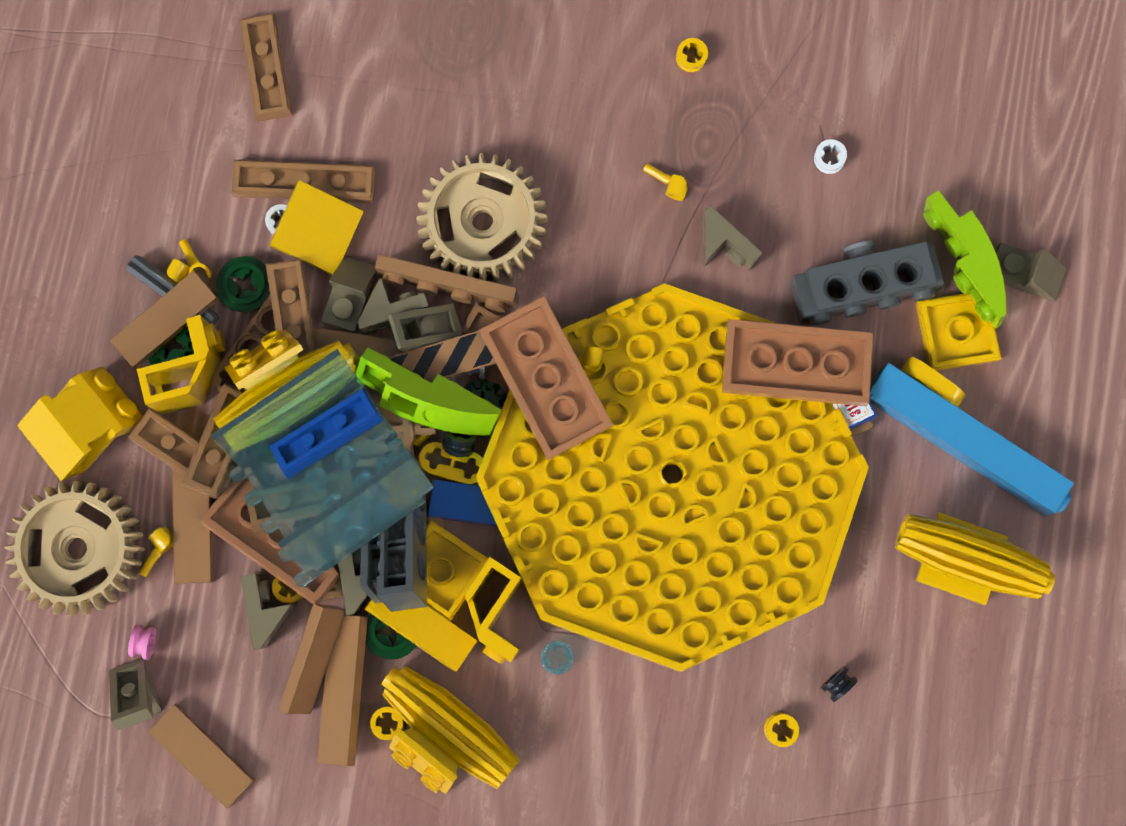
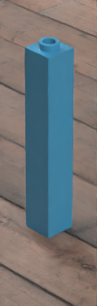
(970, 441)

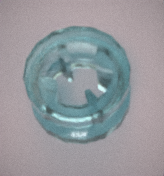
(547, 661)

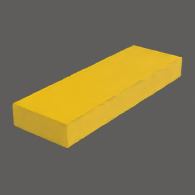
(429, 632)

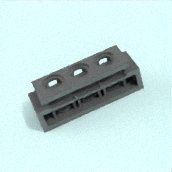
(881, 268)
(397, 563)

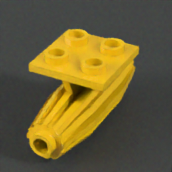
(271, 367)
(971, 559)
(443, 734)

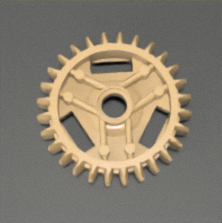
(465, 200)
(62, 524)

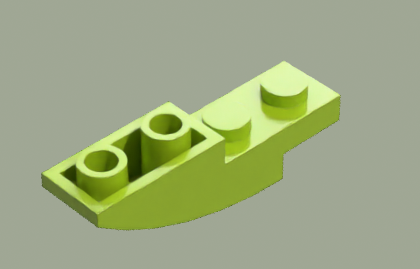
(978, 268)
(435, 404)

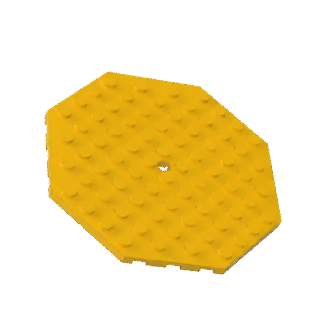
(687, 561)

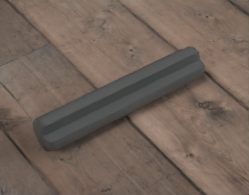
(160, 282)

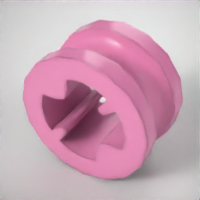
(142, 642)

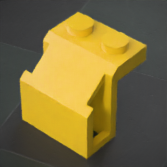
(198, 367)
(79, 422)
(496, 646)

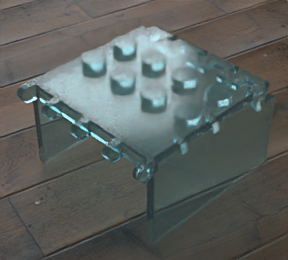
(340, 498)

